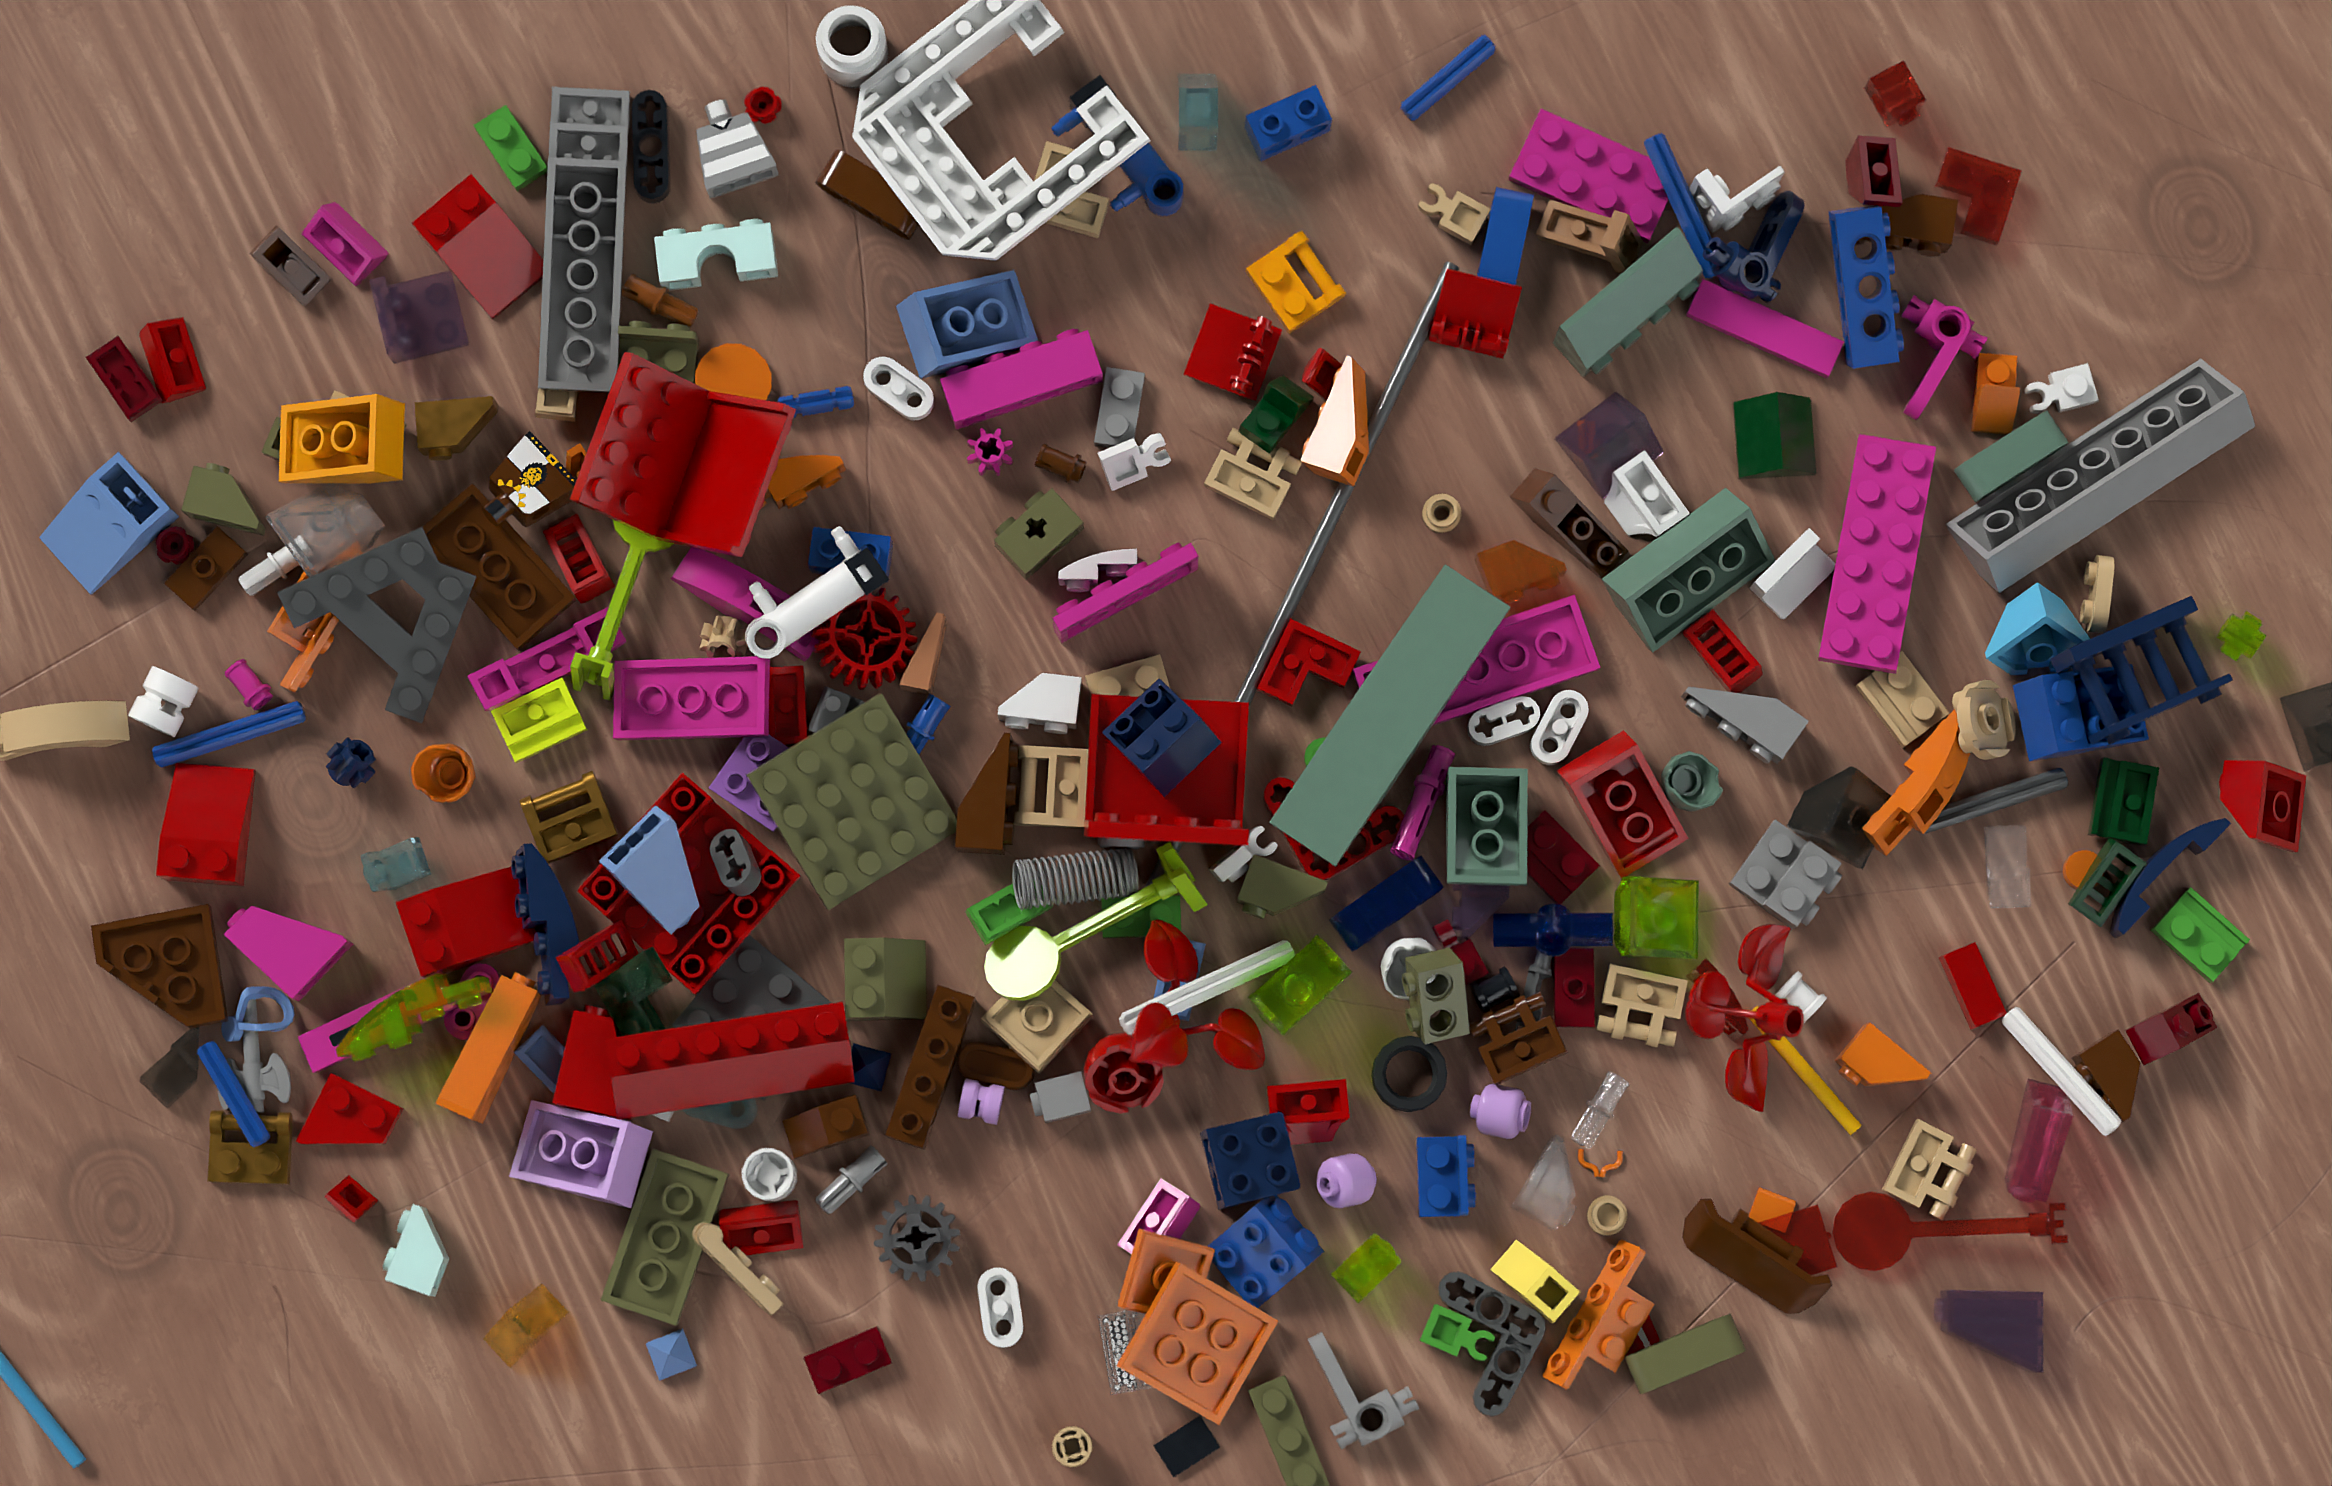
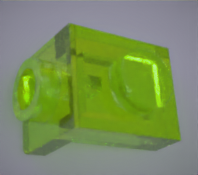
(1366, 1267)

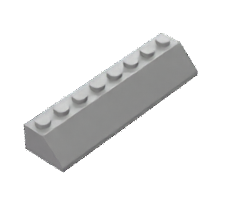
(2101, 474)

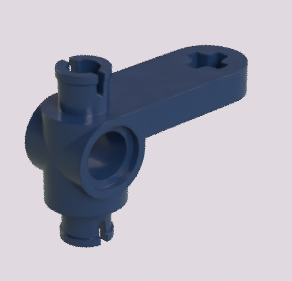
(1763, 254)

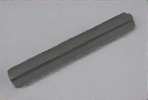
(2000, 798)

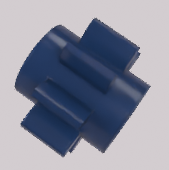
(350, 762)

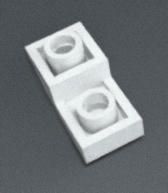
(1084, 572)

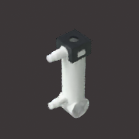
(819, 600)

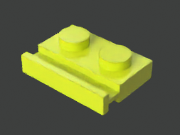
(539, 720)

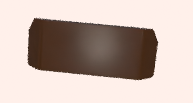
(1753, 1257)

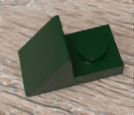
(1275, 413)

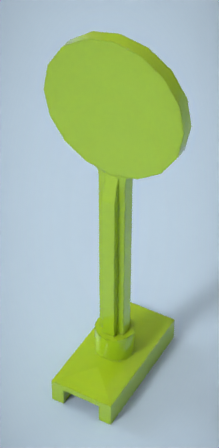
(597, 666)
(1029, 958)

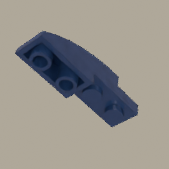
(544, 907)

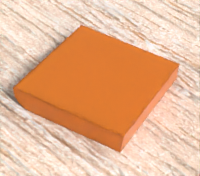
(1770, 1205)

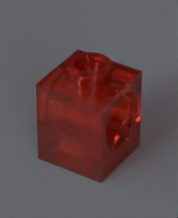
(1895, 95)

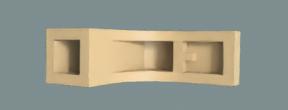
(62, 727)

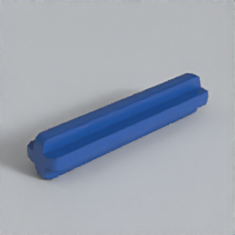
(1448, 77)
(233, 1094)

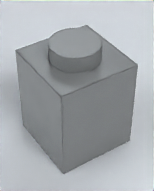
(1060, 1097)

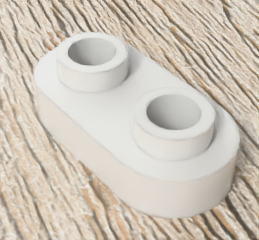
(899, 389)
(1558, 728)
(1000, 1307)

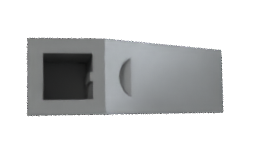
(1757, 720)

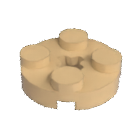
(1984, 720)

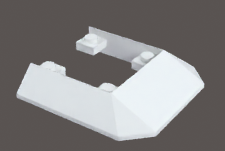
(917, 94)

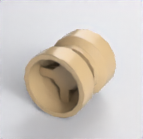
(1076, 1443)

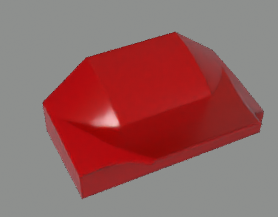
(1311, 1109)

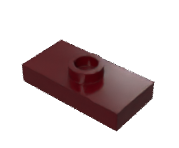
(124, 379)
(1574, 989)

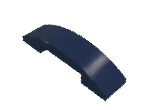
(2132, 905)

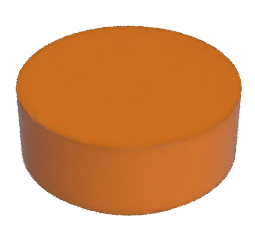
(2076, 867)

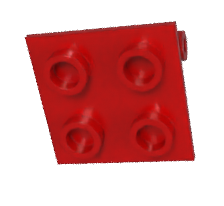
(1475, 313)
(1233, 351)

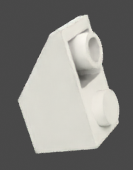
(1044, 701)

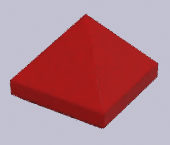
(1320, 373)
(351, 1199)

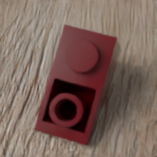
(2171, 1029)

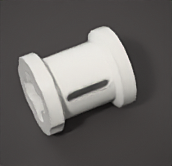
(1801, 995)

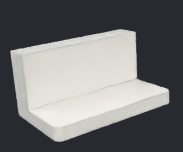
(1794, 575)

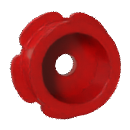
(762, 95)

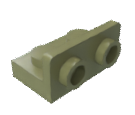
(669, 348)

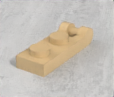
(736, 1266)

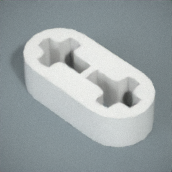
(1501, 711)

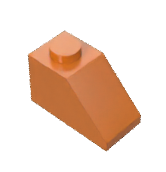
(1877, 1060)

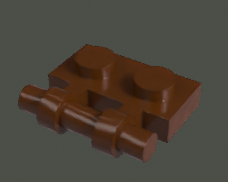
(1523, 1048)

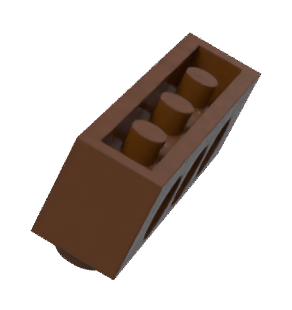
(931, 1067)

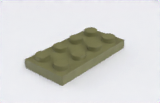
(658, 1247)

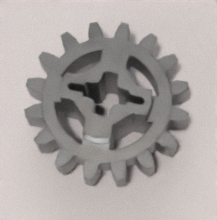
(919, 1256)

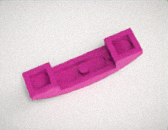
(539, 665)

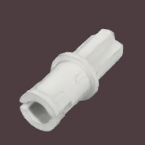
(268, 571)

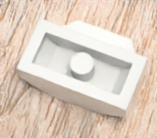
(1643, 498)

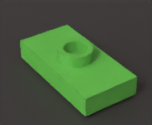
(1001, 914)

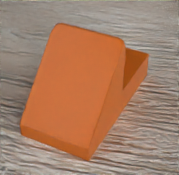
(1995, 393)

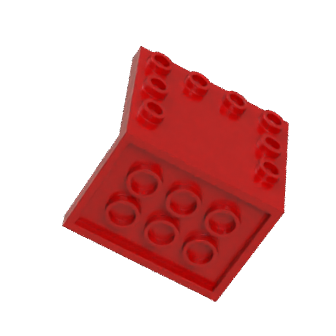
(681, 458)
(1197, 810)

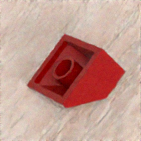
(2264, 801)

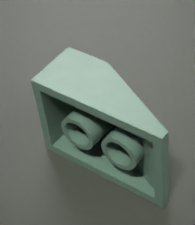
(1486, 826)

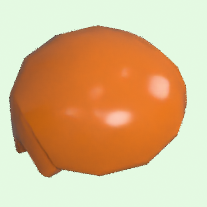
(443, 772)

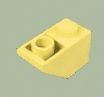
(1535, 1281)

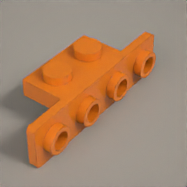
(308, 639)
(1605, 1321)

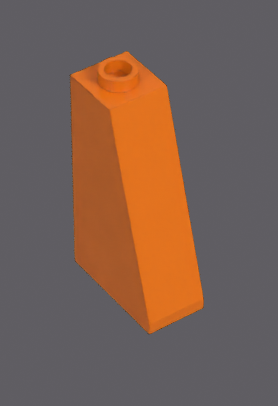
(490, 1048)

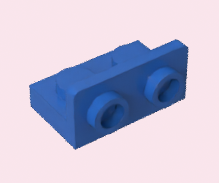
(1444, 1176)

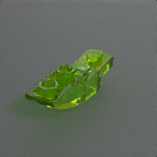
(398, 1015)

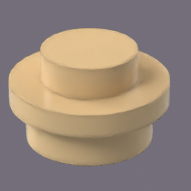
(1607, 1215)

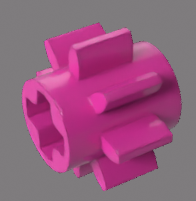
(985, 442)

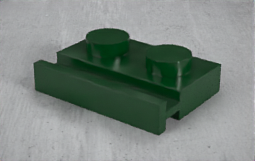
(2123, 801)

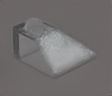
(326, 527)
(1549, 1188)

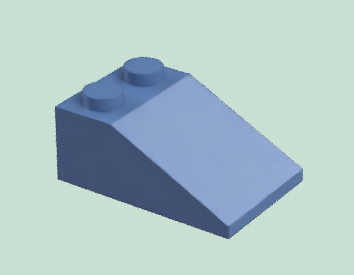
(965, 322)

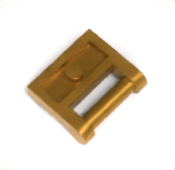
(574, 829)
(247, 1164)

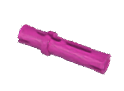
(1428, 788)

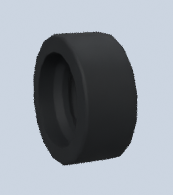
(1393, 1099)

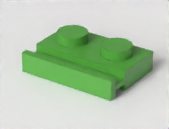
(2200, 935)

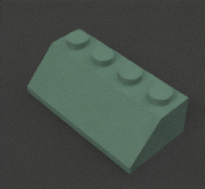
(1629, 303)
(1689, 569)

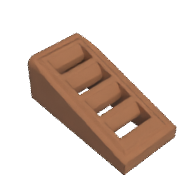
(923, 666)

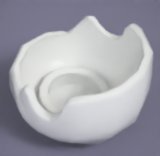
(1394, 964)

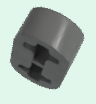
(741, 859)

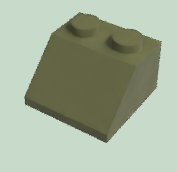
(885, 979)

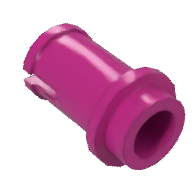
(249, 685)

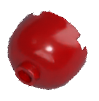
(1115, 1080)

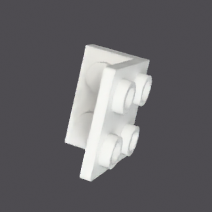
(1719, 210)

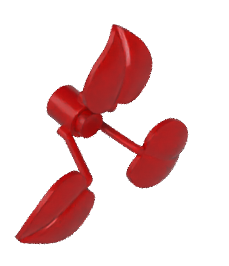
(1761, 961)
(1158, 1033)

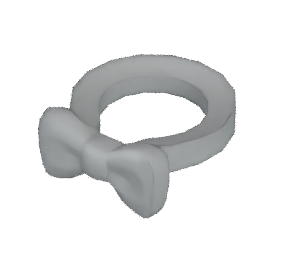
(1132, 843)

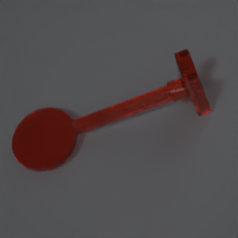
(1877, 1231)

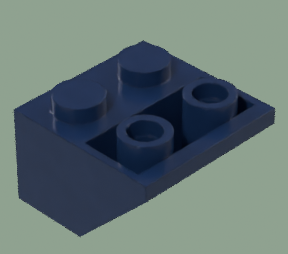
(1162, 737)

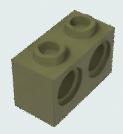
(1444, 993)

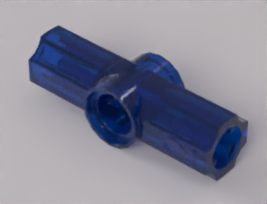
(1553, 929)

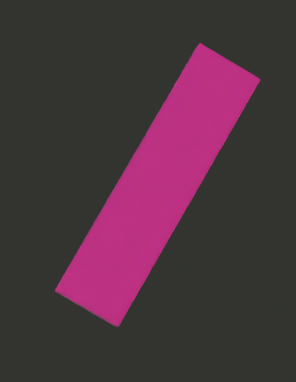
(1765, 328)

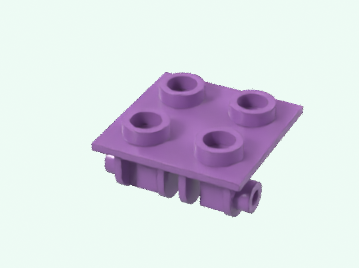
(732, 780)

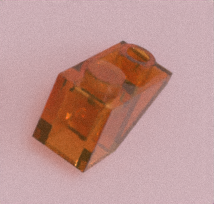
(1516, 568)

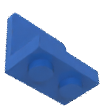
(1264, 1250)

